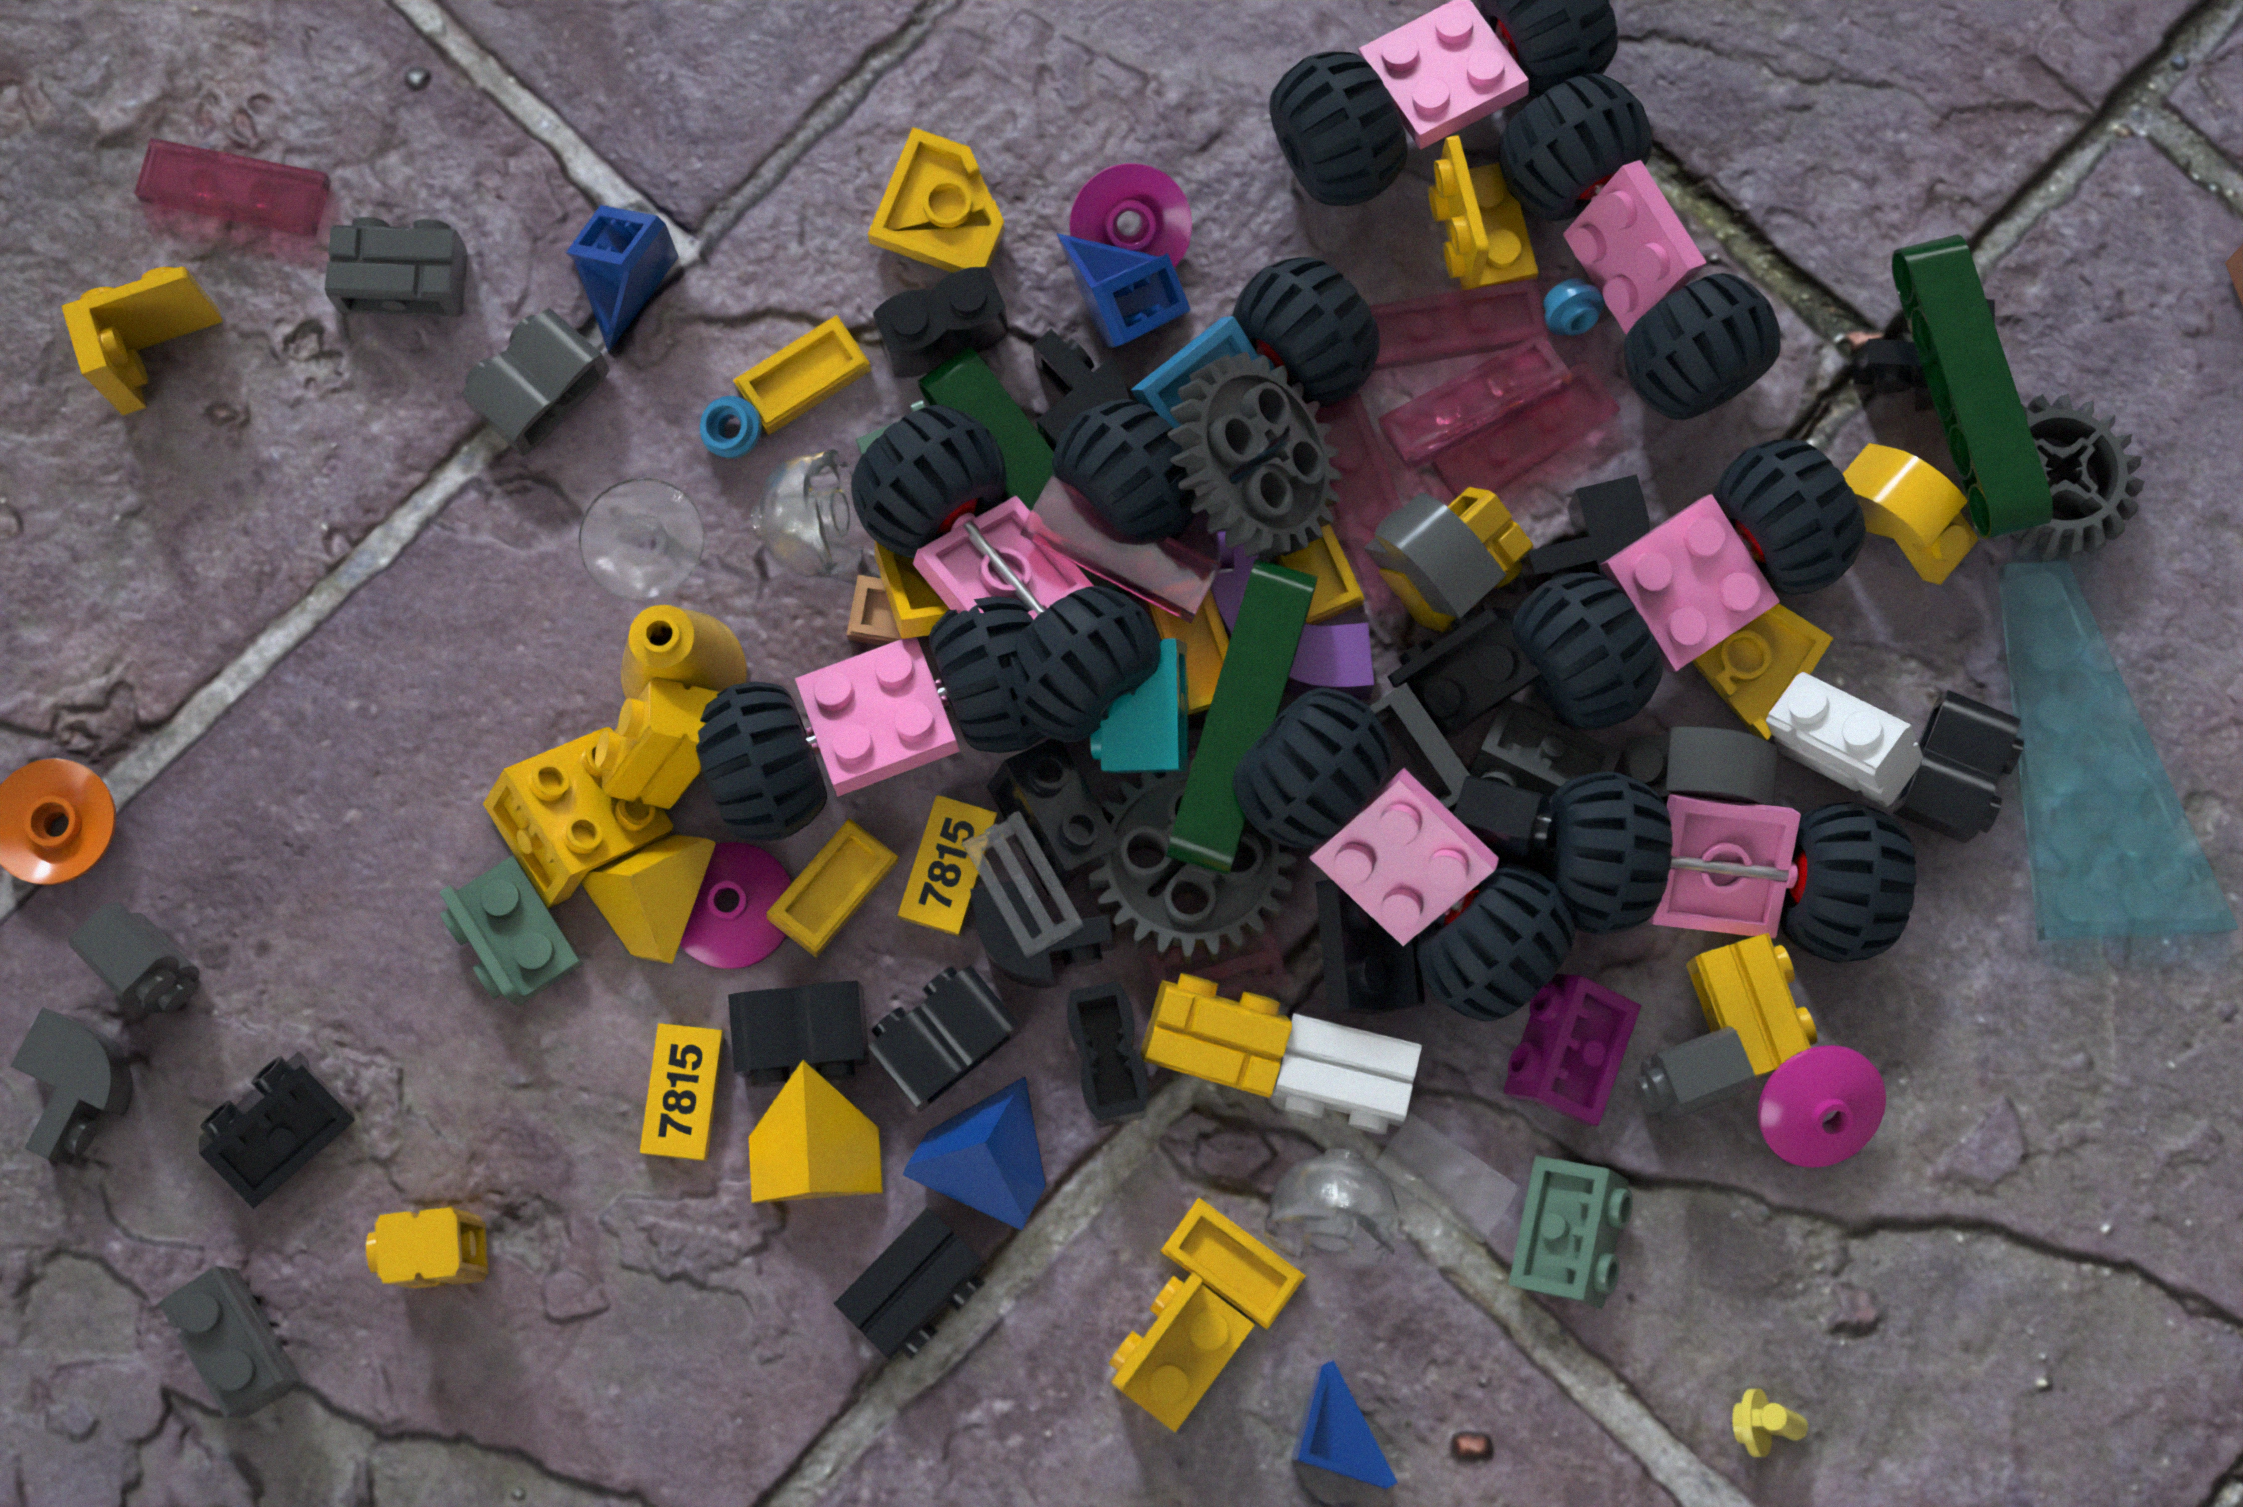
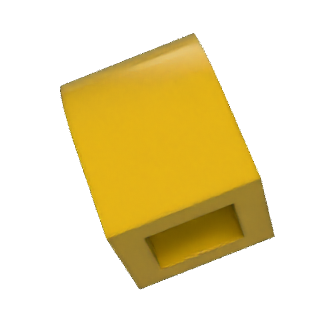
(1914, 507)

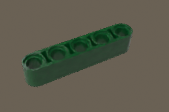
(971, 387)
(1972, 387)
(1240, 712)

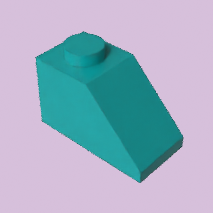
(1151, 726)

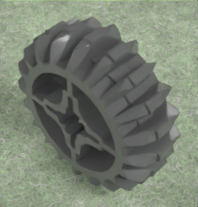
(2099, 514)

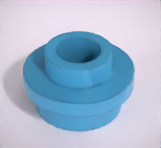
(1572, 307)
(714, 422)

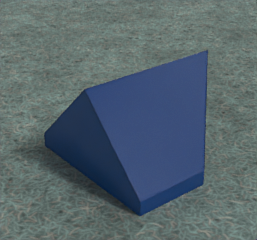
(621, 264)
(1124, 288)
(986, 1157)
(1337, 1435)

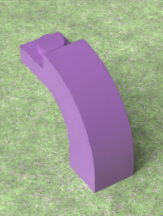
(1325, 655)

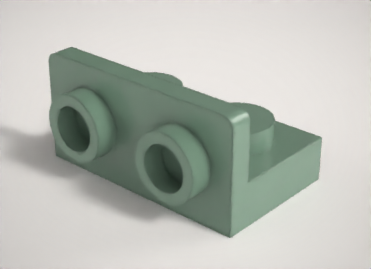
(511, 933)
(1571, 1231)

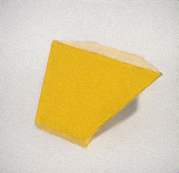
(651, 893)
(813, 1144)

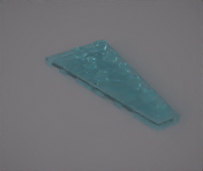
(2098, 807)

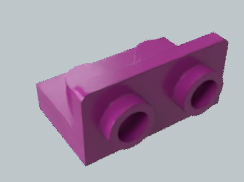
(1572, 1047)

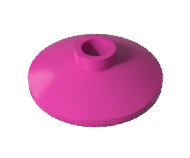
(1138, 188)
(745, 934)
(1807, 1091)

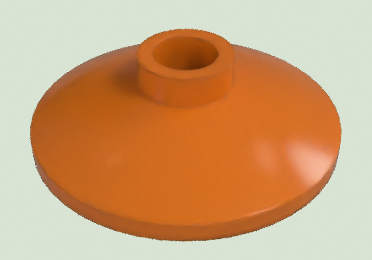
(30, 804)

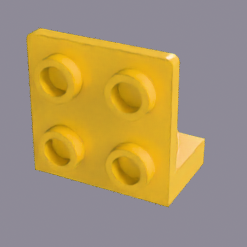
(1481, 220)
(118, 321)
(564, 822)
(1180, 1351)

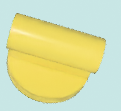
(1758, 1421)

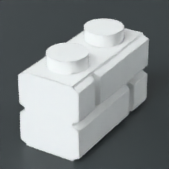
(1844, 739)
(1347, 1073)

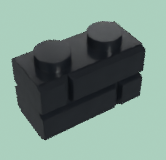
(912, 1286)

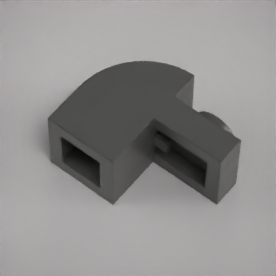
(1436, 555)
(1704, 764)
(87, 1077)

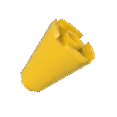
(682, 649)

